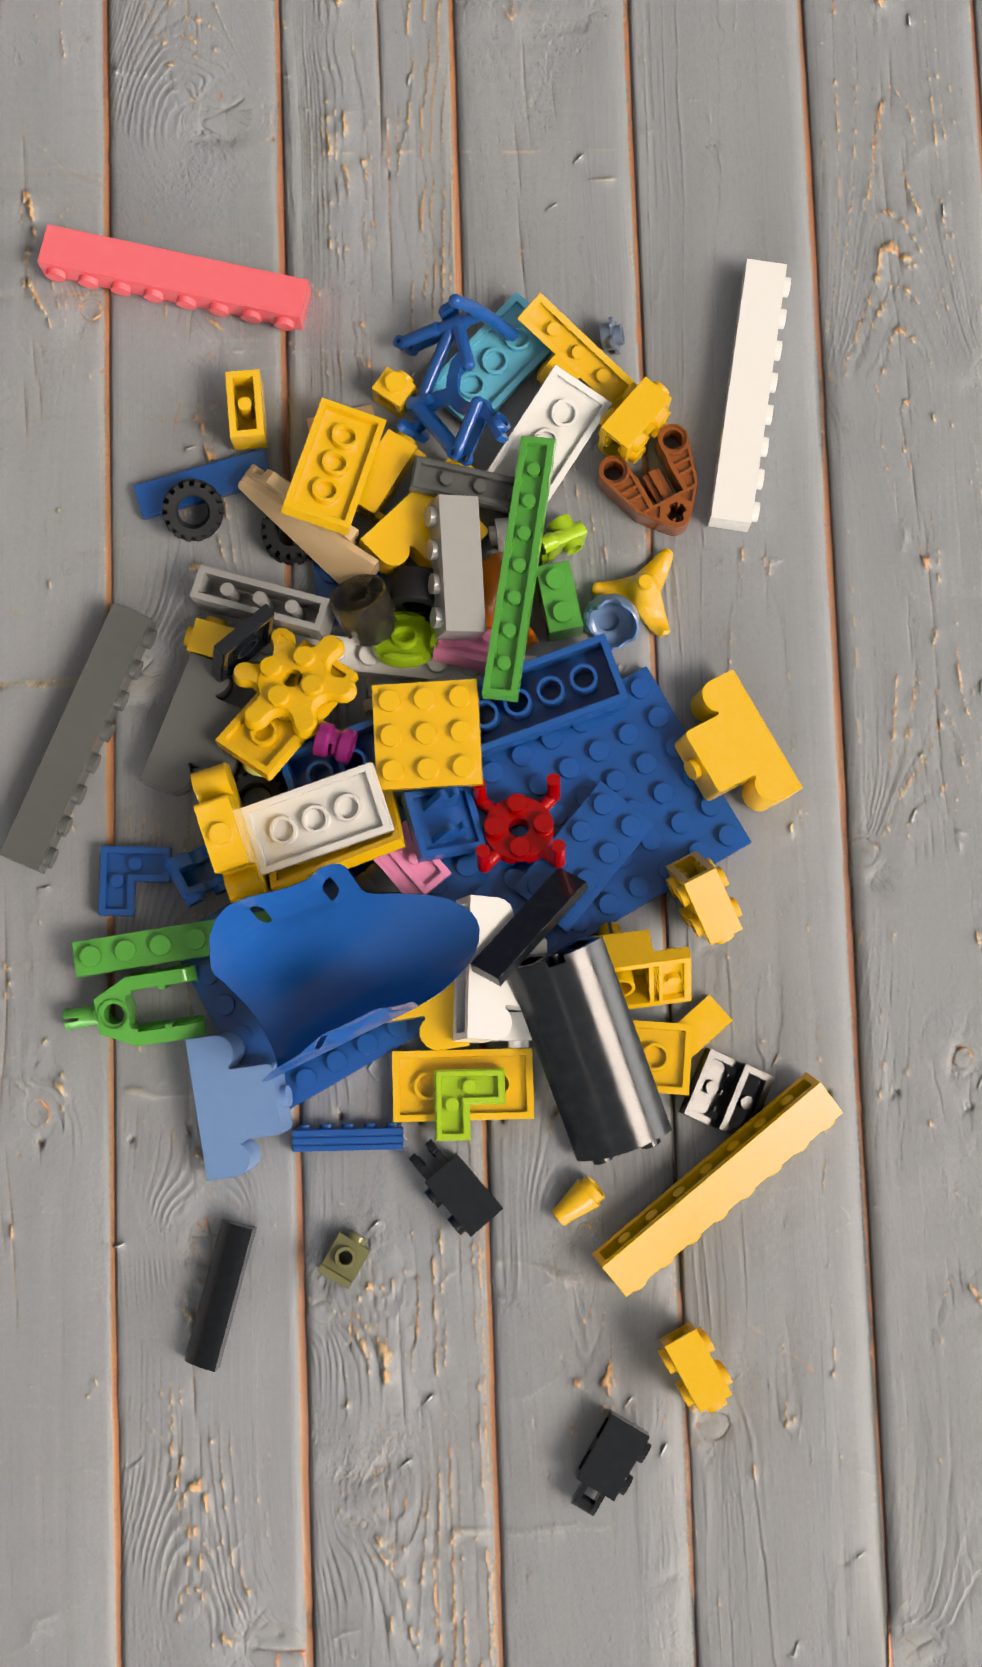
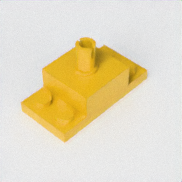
(645, 974)

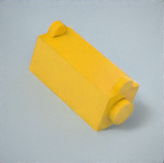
(389, 468)

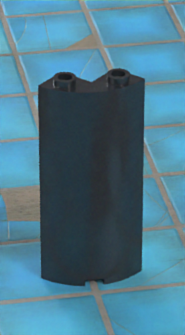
(590, 1050)

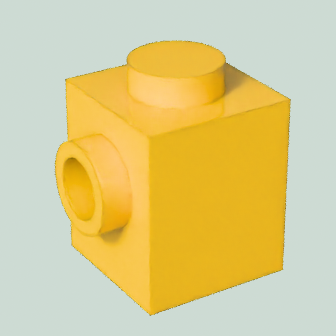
(205, 635)

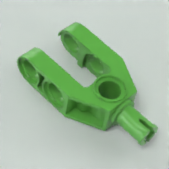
(129, 1029)

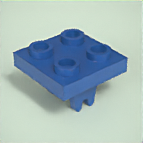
(442, 822)

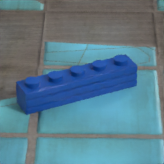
(348, 1138)

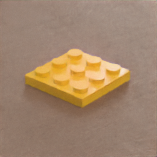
(427, 735)

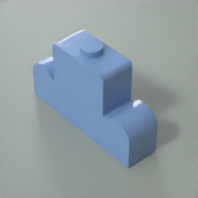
(234, 1104)

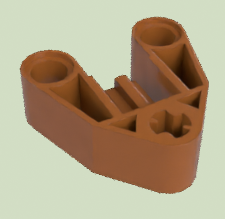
(633, 499)

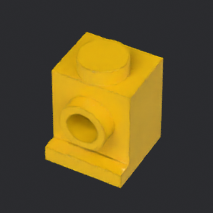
(393, 390)

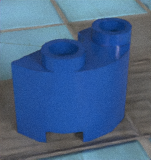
(195, 875)

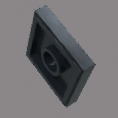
(242, 643)

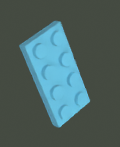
(499, 363)

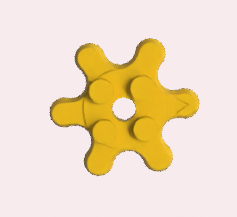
(302, 700)

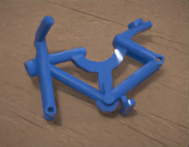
(424, 402)

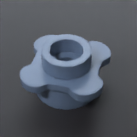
(612, 336)

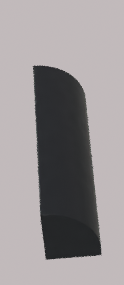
(220, 1295)

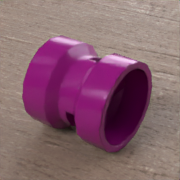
(335, 742)

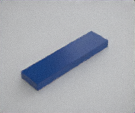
(222, 475)

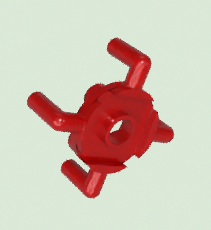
(519, 811)

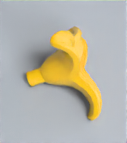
(644, 591)

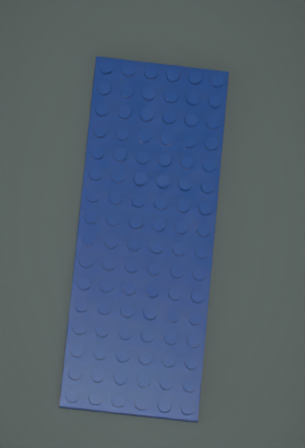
(622, 748)

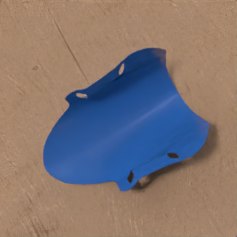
(338, 964)

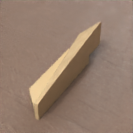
(330, 550)

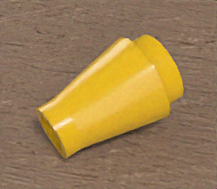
(579, 1200)

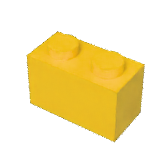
(246, 409)

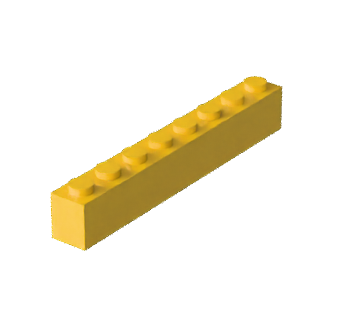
(717, 1183)

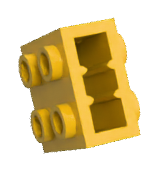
(635, 420)
(704, 898)
(702, 1379)

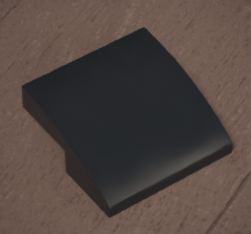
(725, 1092)

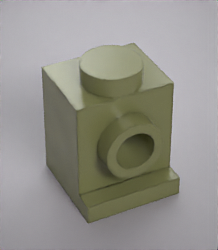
(338, 1271)

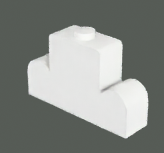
(479, 1004)

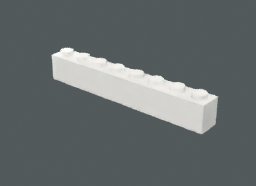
(747, 396)

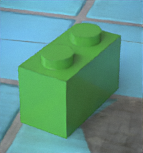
(559, 601)

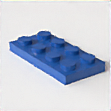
(597, 845)

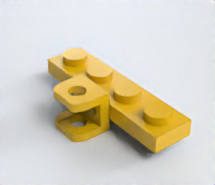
(573, 351)

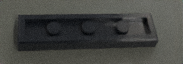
(529, 926)

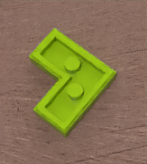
(457, 1091)

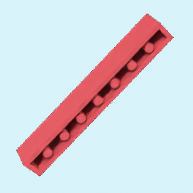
(174, 278)

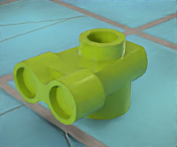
(562, 537)

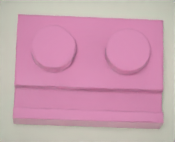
(464, 653)
(407, 873)

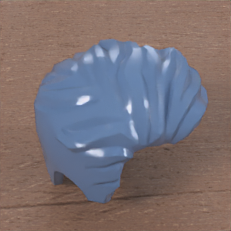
(614, 617)

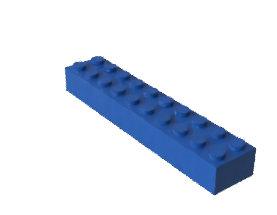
(553, 695)

